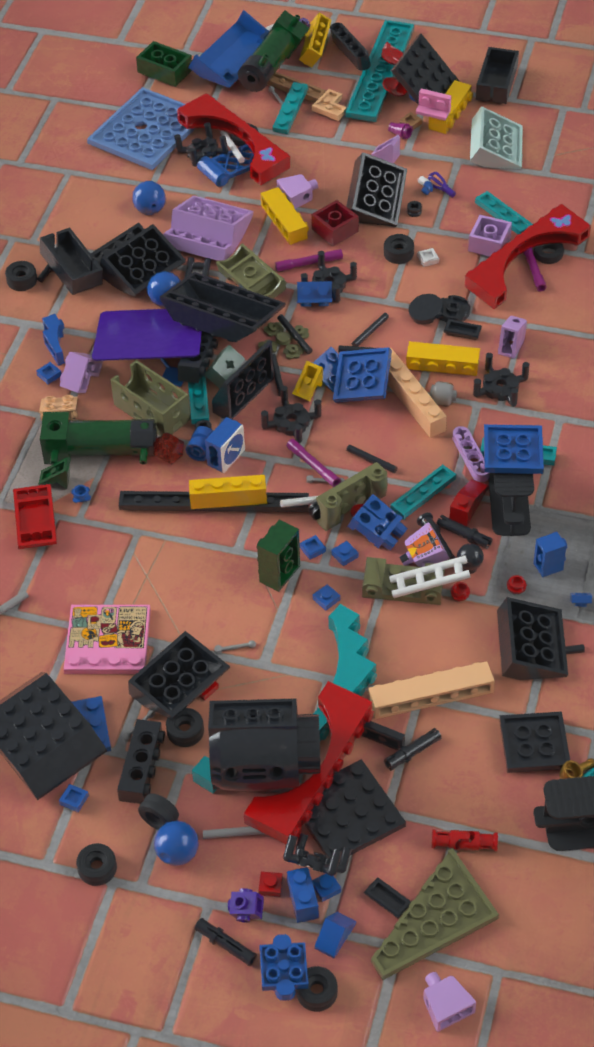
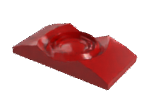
(34, 516)

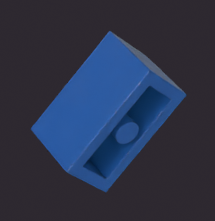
(550, 554)
(302, 895)

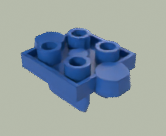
(283, 967)

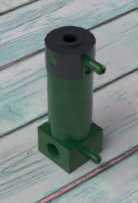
(272, 52)
(66, 437)

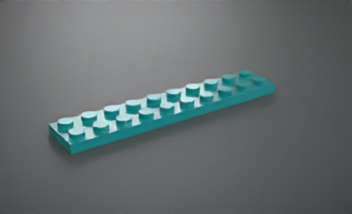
(369, 92)

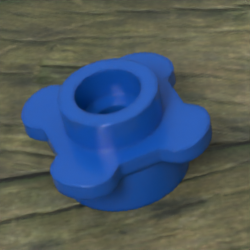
(81, 493)

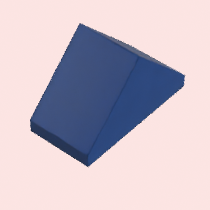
(334, 933)

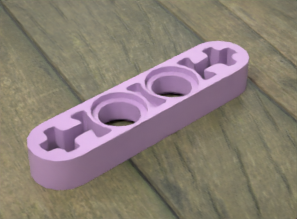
(475, 452)

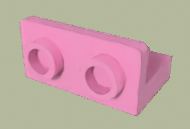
(434, 104)

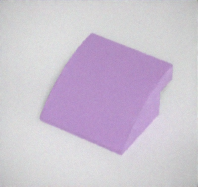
(207, 227)

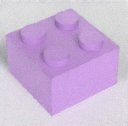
(489, 235)

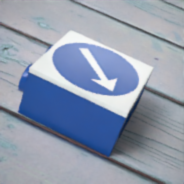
(225, 445)

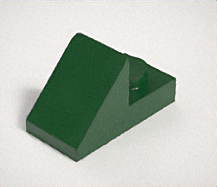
(55, 473)

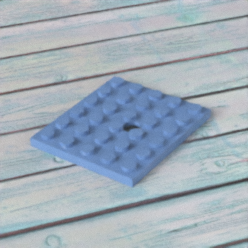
(142, 146)

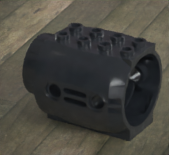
(261, 744)

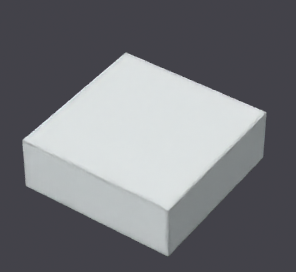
(428, 257)

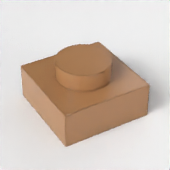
(412, 119)

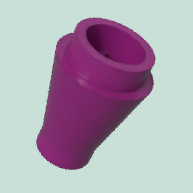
(404, 130)

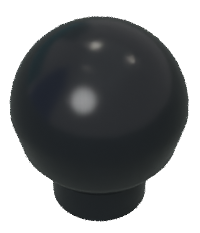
(474, 557)

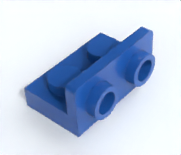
(314, 293)

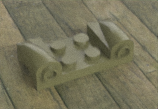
(252, 273)
(351, 492)
(378, 585)

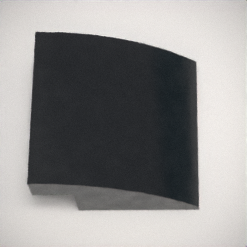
(136, 257)

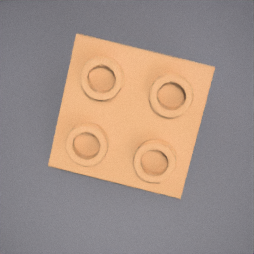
(64, 404)

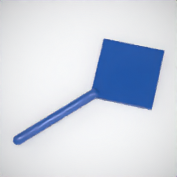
(171, 374)

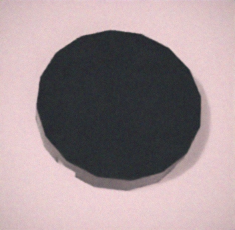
(426, 308)
(455, 308)

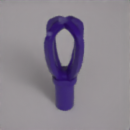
(444, 187)

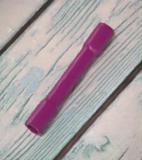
(289, 264)
(537, 277)
(326, 474)

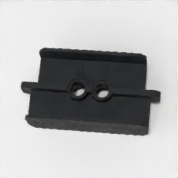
(510, 503)
(568, 813)

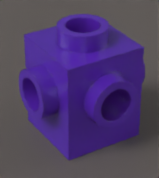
(246, 905)

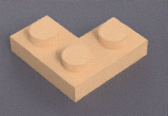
(328, 105)

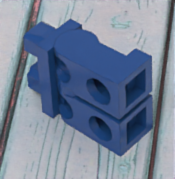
(377, 522)

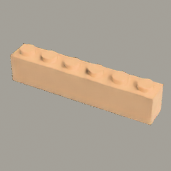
(415, 398)
(431, 689)

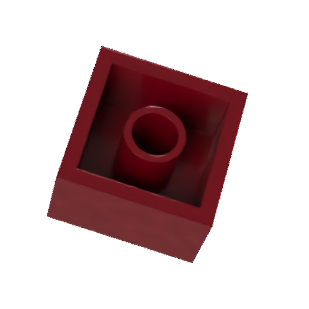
(335, 222)

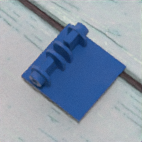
(329, 362)

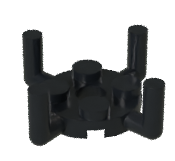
(202, 148)
(332, 274)
(504, 376)
(288, 411)
(317, 861)

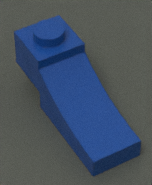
(52, 334)

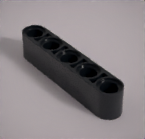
(350, 46)

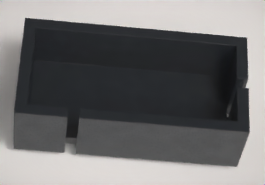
(497, 75)
(71, 261)

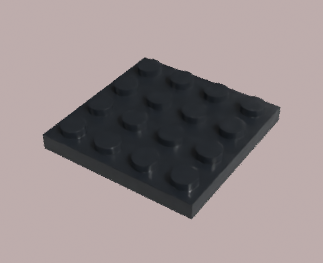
(423, 69)
(353, 812)

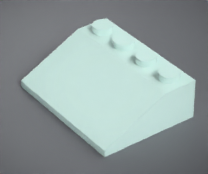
(495, 141)

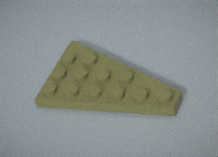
(441, 914)

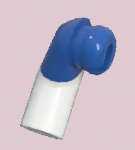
(427, 185)

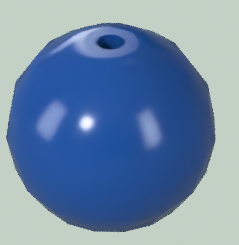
(149, 197)
(160, 284)
(176, 843)

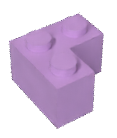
(78, 371)

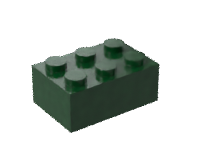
(164, 63)
(278, 555)

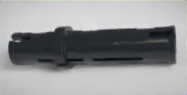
(471, 535)
(406, 753)
(218, 937)

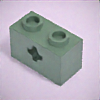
(224, 366)

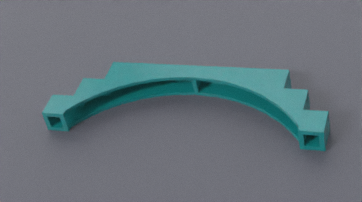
(352, 673)

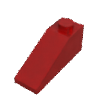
(467, 501)

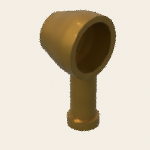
(572, 769)

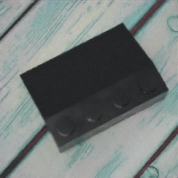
(376, 190)
(245, 383)
(531, 640)
(176, 676)

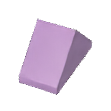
(388, 150)

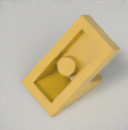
(308, 381)

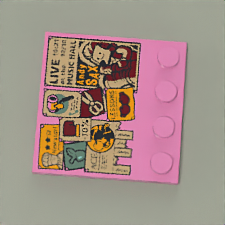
(107, 639)

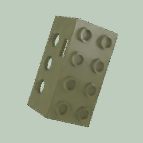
(142, 403)

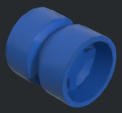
(196, 446)

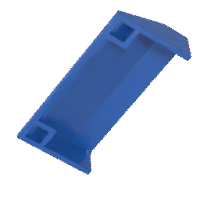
(229, 52)

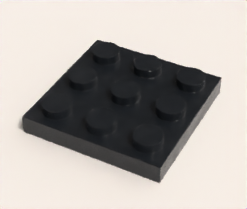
(534, 741)

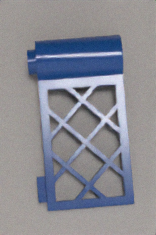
(218, 172)

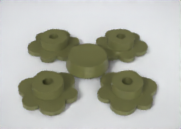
(285, 338)

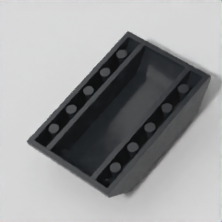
(218, 307)
(45, 735)

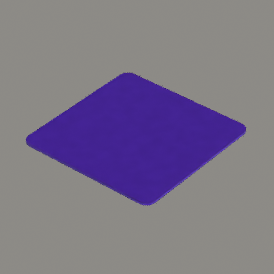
(143, 336)

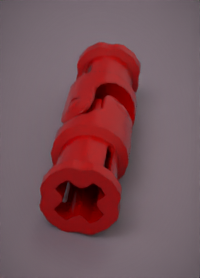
(452, 838)

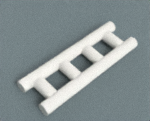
(420, 572)

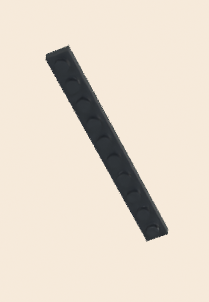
(181, 502)

